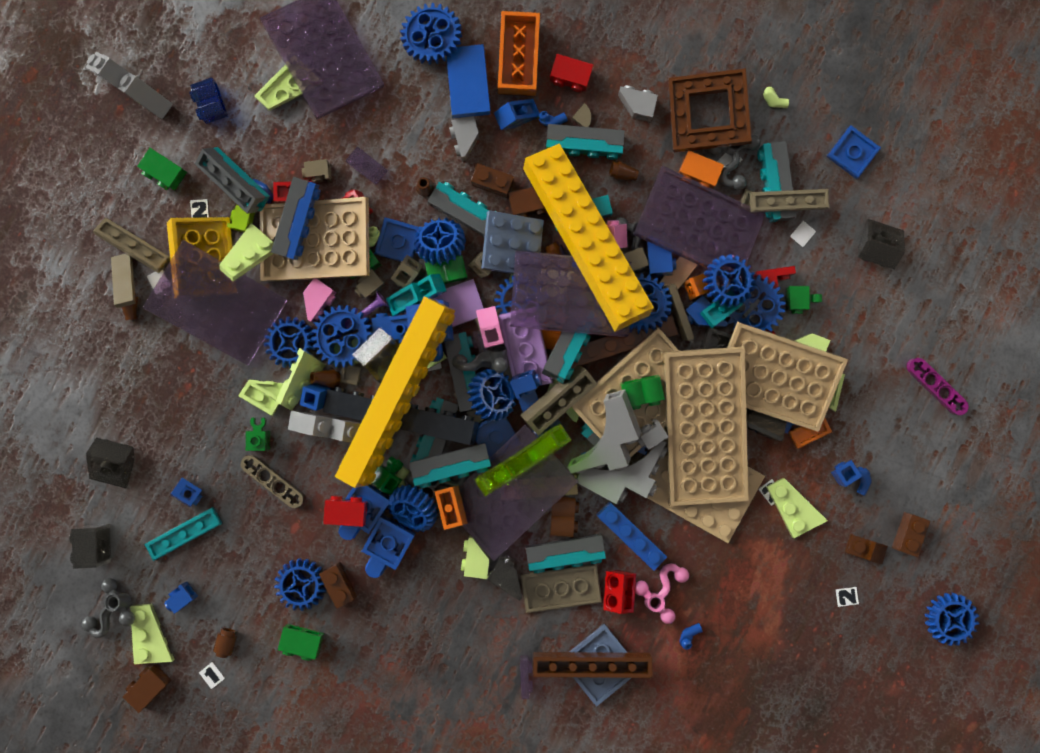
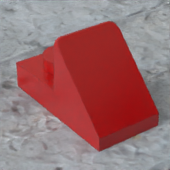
(781, 273)

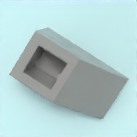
(638, 103)
(466, 134)

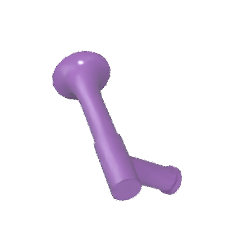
(378, 302)

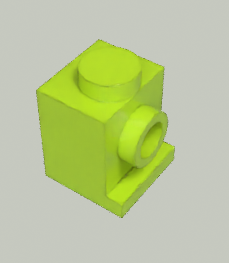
(240, 219)

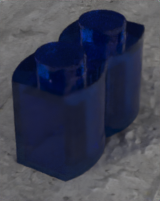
(209, 100)

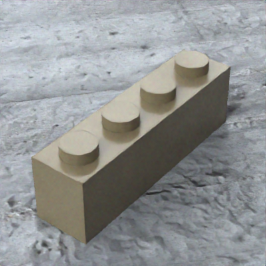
(558, 400)

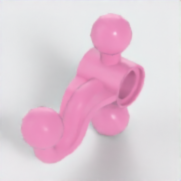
(642, 589)

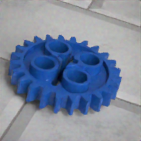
(415, 29)
(661, 305)
(767, 316)
(337, 319)

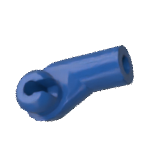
(687, 635)

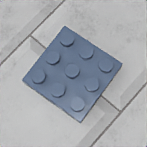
(508, 234)
(600, 641)

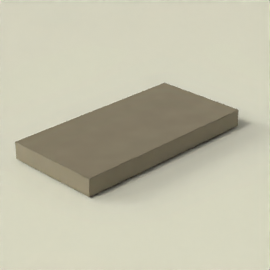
(561, 588)

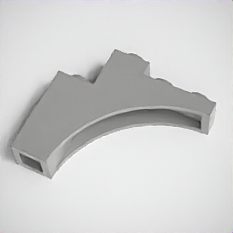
(128, 84)
(323, 426)
(619, 429)
(636, 477)

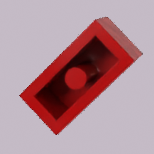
(571, 73)
(345, 512)

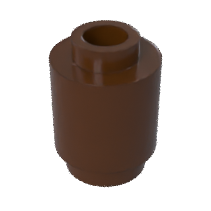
(225, 642)

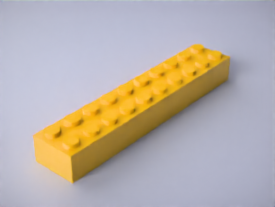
(587, 237)
(395, 393)

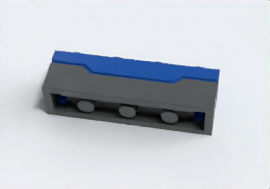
(295, 218)

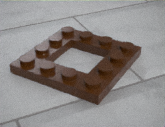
(713, 137)

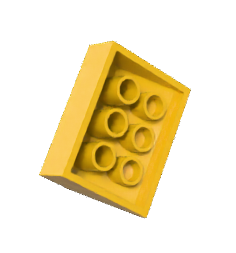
(205, 233)

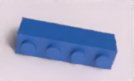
(631, 536)

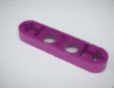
(937, 386)

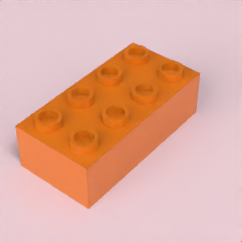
(518, 53)

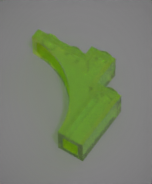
(523, 461)

